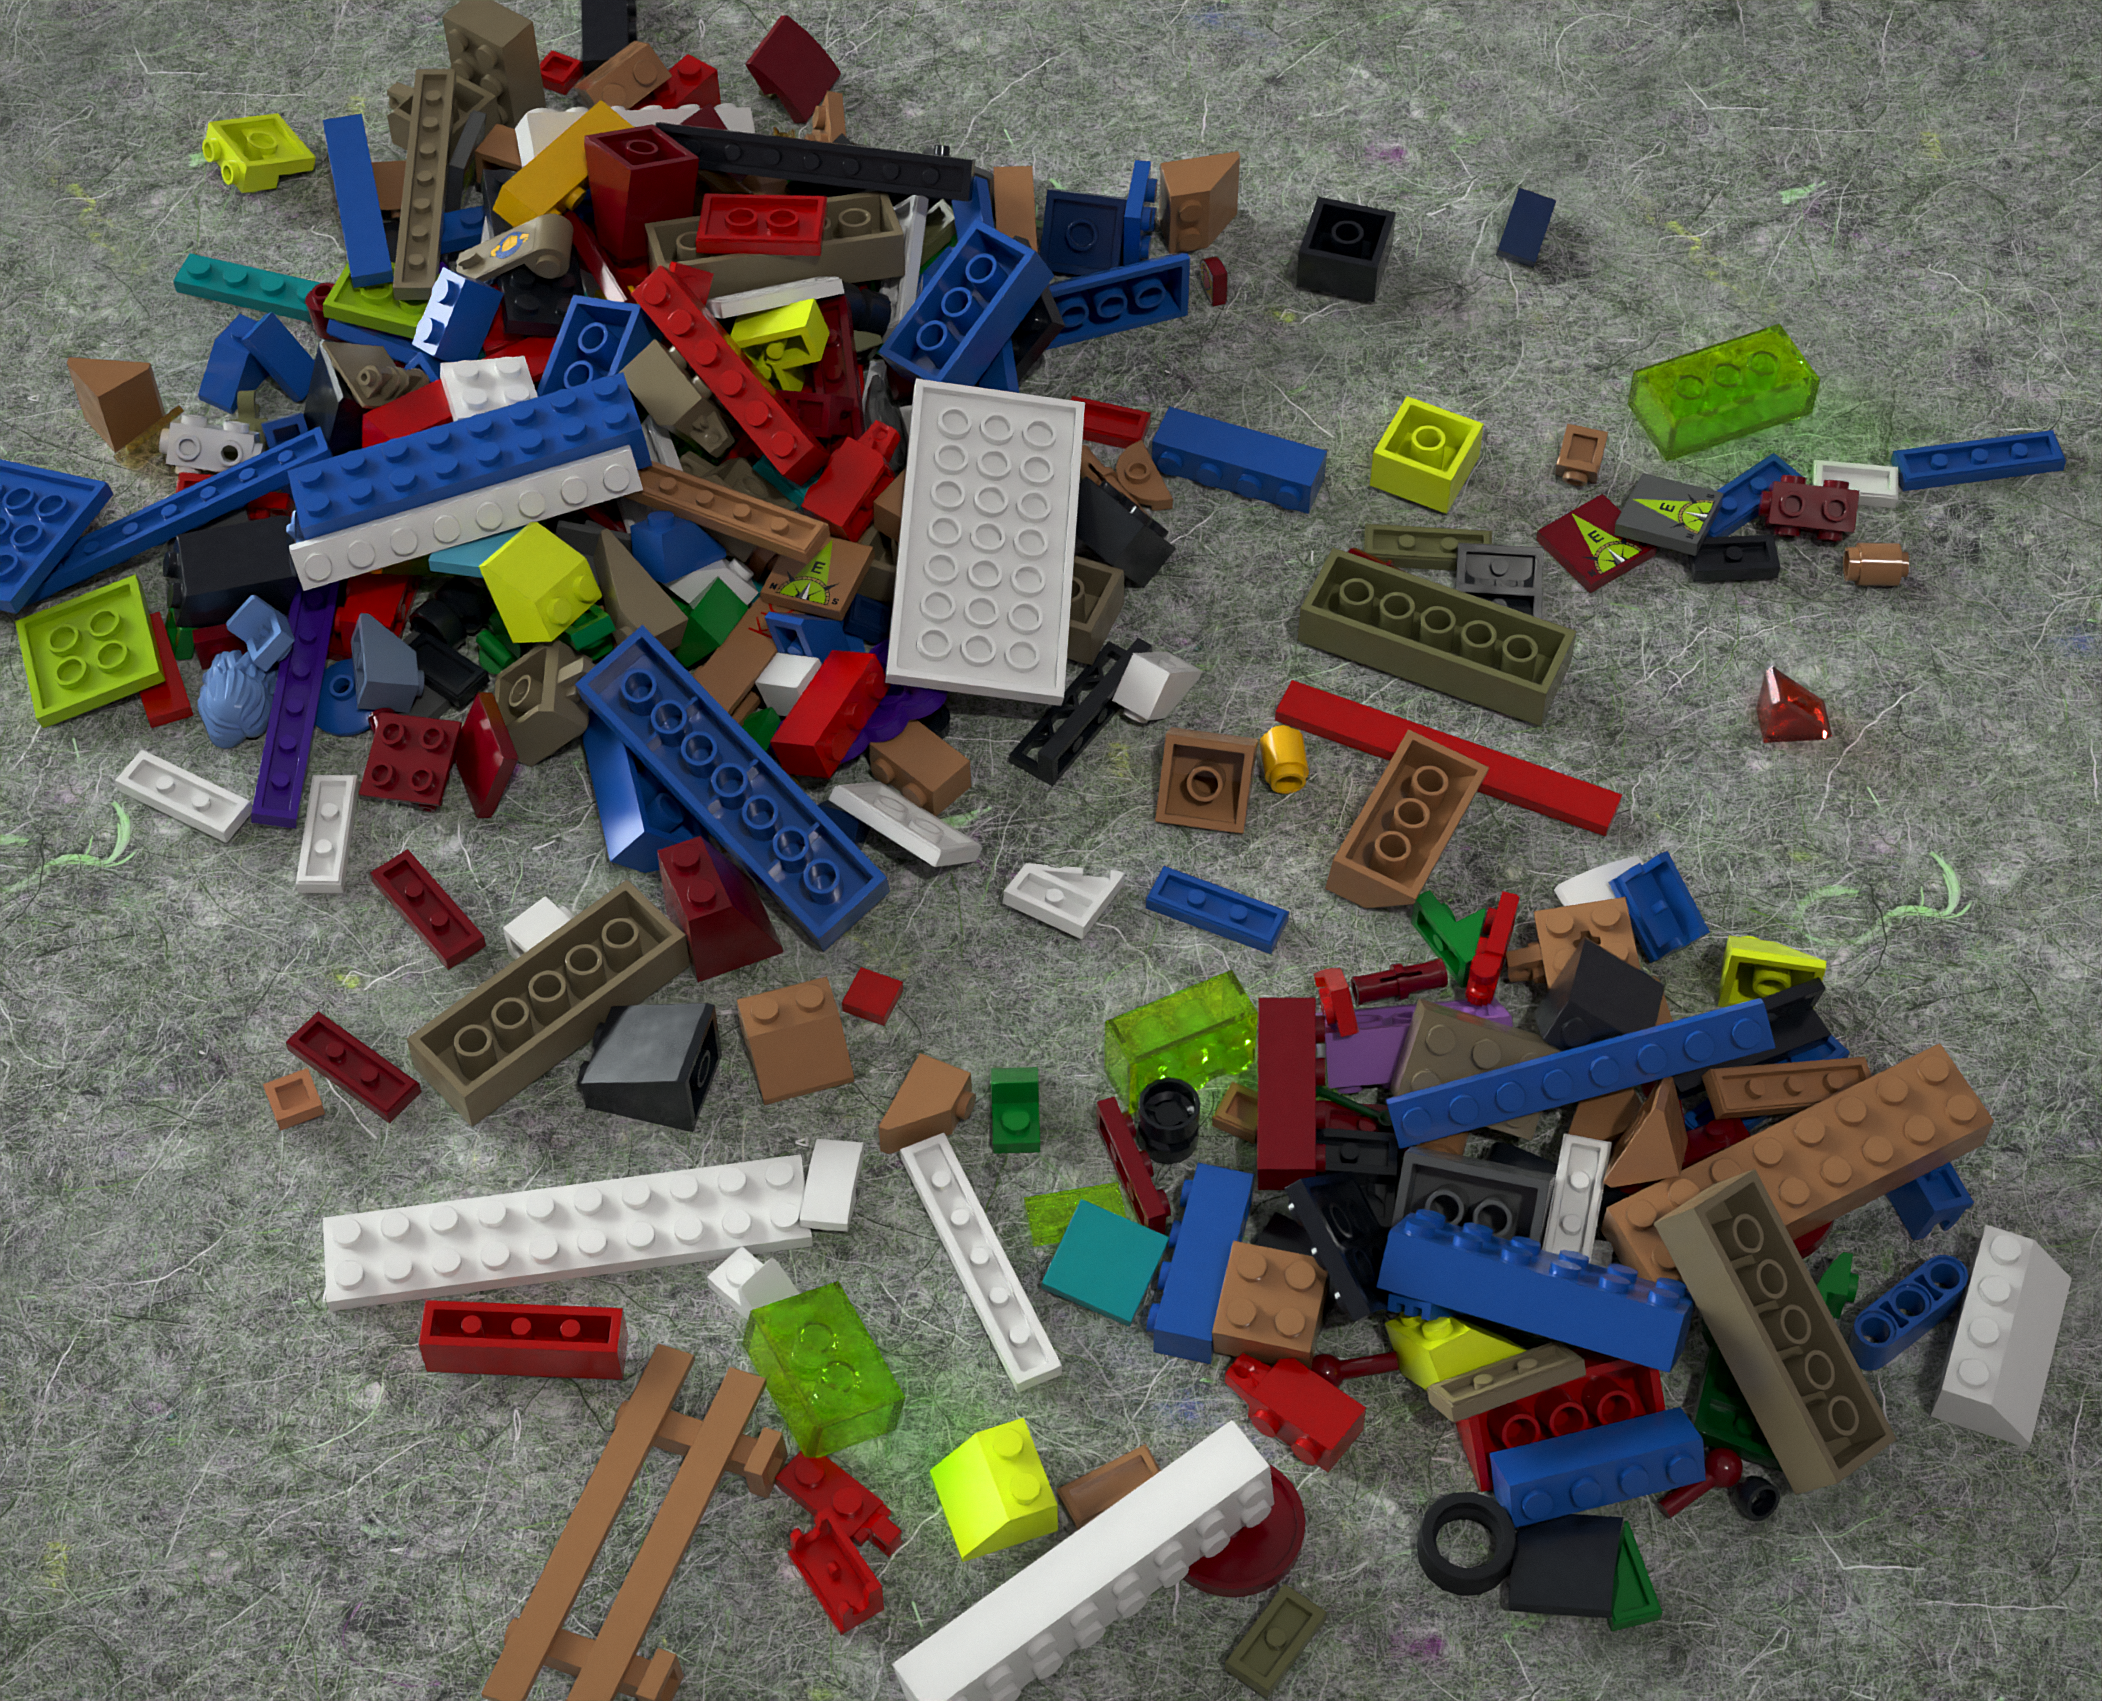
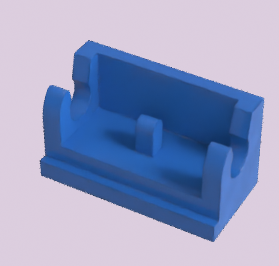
(1660, 907)
(1931, 1200)

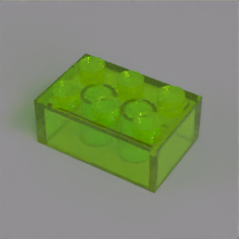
(1182, 1036)
(823, 1370)

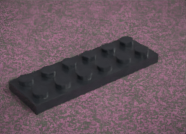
(529, 301)

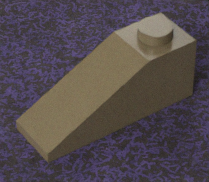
(634, 595)

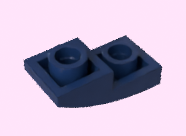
(1526, 227)

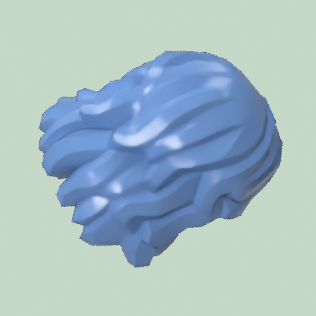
(236, 698)

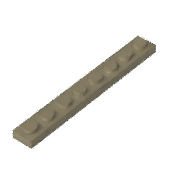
(425, 184)

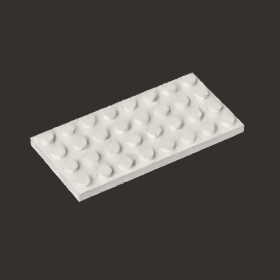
(986, 543)

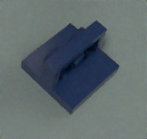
(1082, 231)

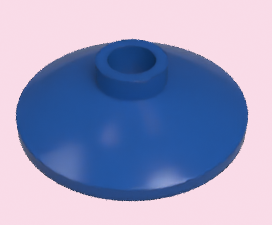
(338, 710)

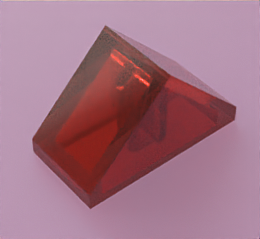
(1790, 711)

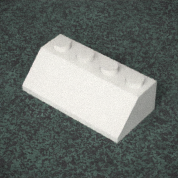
(2003, 1338)

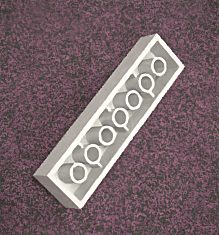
(1094, 1576)

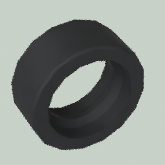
(1477, 1509)

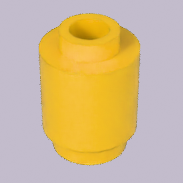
(1284, 759)

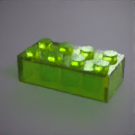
(1723, 392)

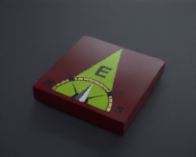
(1587, 544)

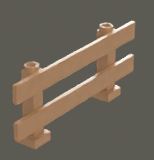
(709, 1449)

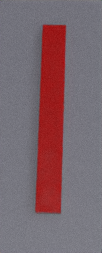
(1507, 777)

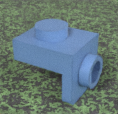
(263, 630)

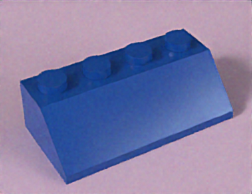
(1122, 298)
(632, 803)

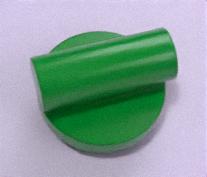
(497, 651)

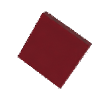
(485, 755)

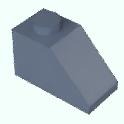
(383, 668)

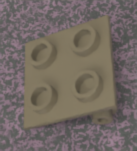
(373, 373)

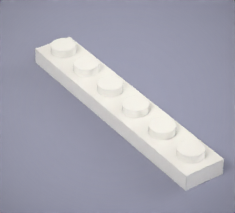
(981, 1263)

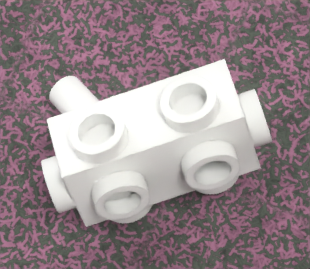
(197, 445)

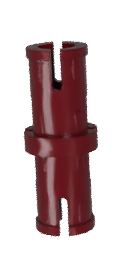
(1399, 981)

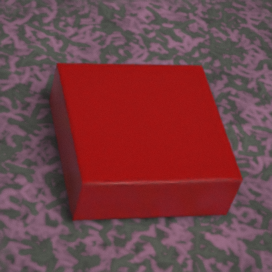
(560, 72)
(872, 996)

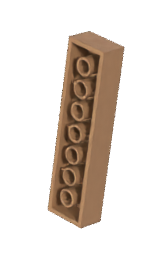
(1823, 1156)

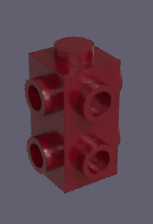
(1798, 507)

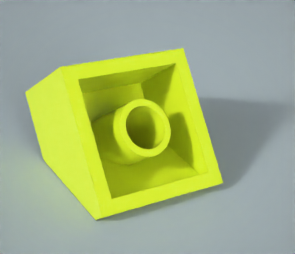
(539, 584)
(1445, 1347)
(995, 1491)

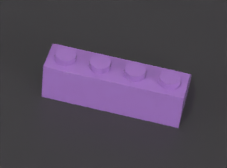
(1375, 1051)

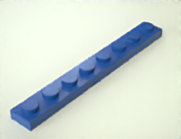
(183, 511)
(1581, 1073)

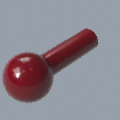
(1338, 1370)
(1722, 1470)

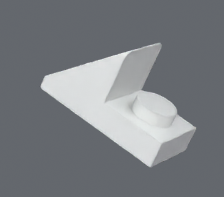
(749, 1283)

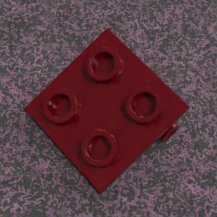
(410, 759)

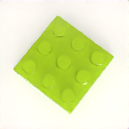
(89, 651)

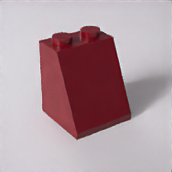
(637, 180)
(715, 909)

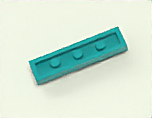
(244, 286)

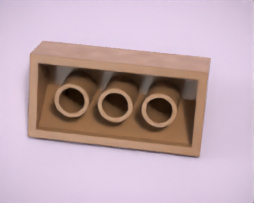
(1405, 824)

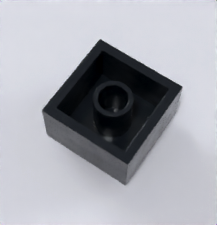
(1345, 249)
(1121, 531)

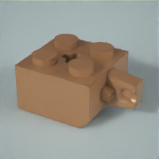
(1561, 931)

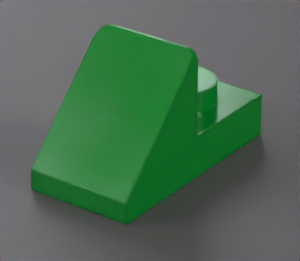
(590, 633)
(1448, 939)
(1015, 1110)

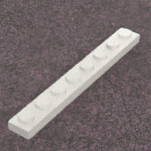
(465, 517)

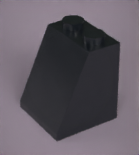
(333, 406)
(225, 565)
(1597, 999)
(653, 1063)

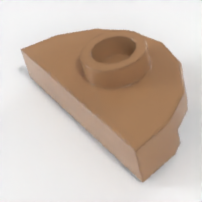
(1141, 478)

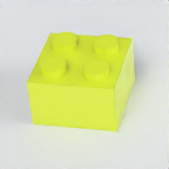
(1426, 454)

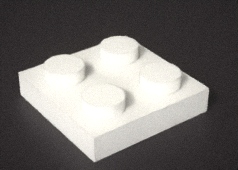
(485, 385)

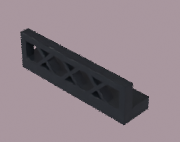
(1082, 721)
(1793, 1027)

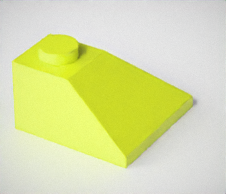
(1761, 968)

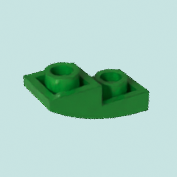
(1839, 1284)

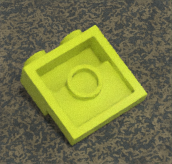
(256, 151)

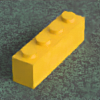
(558, 173)

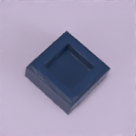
(868, 619)

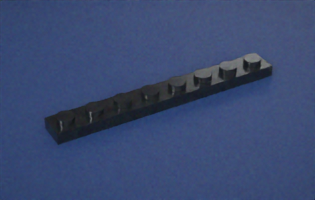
(826, 162)

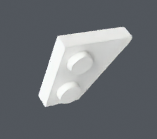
(1062, 896)

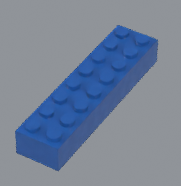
(467, 455)
(733, 788)

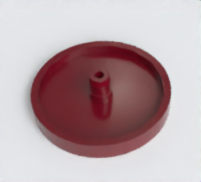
(1256, 1555)

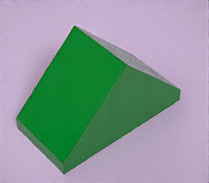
(710, 621)

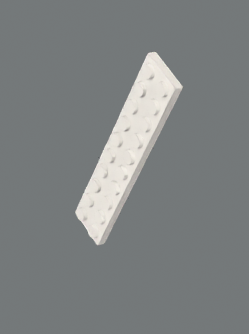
(563, 1232)

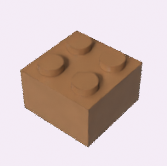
(1270, 1305)

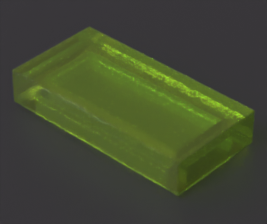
(1052, 1212)

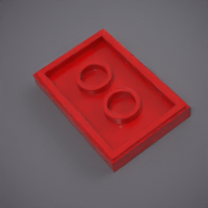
(762, 224)

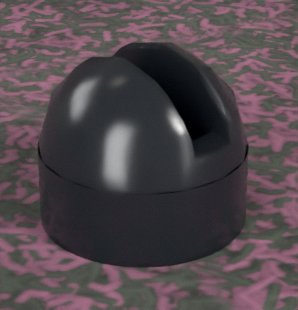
(1765, 1491)

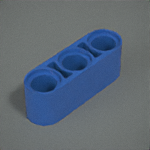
(1913, 1293)

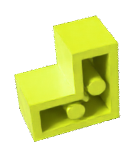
(783, 341)

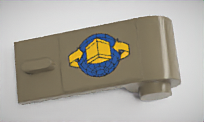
(539, 243)

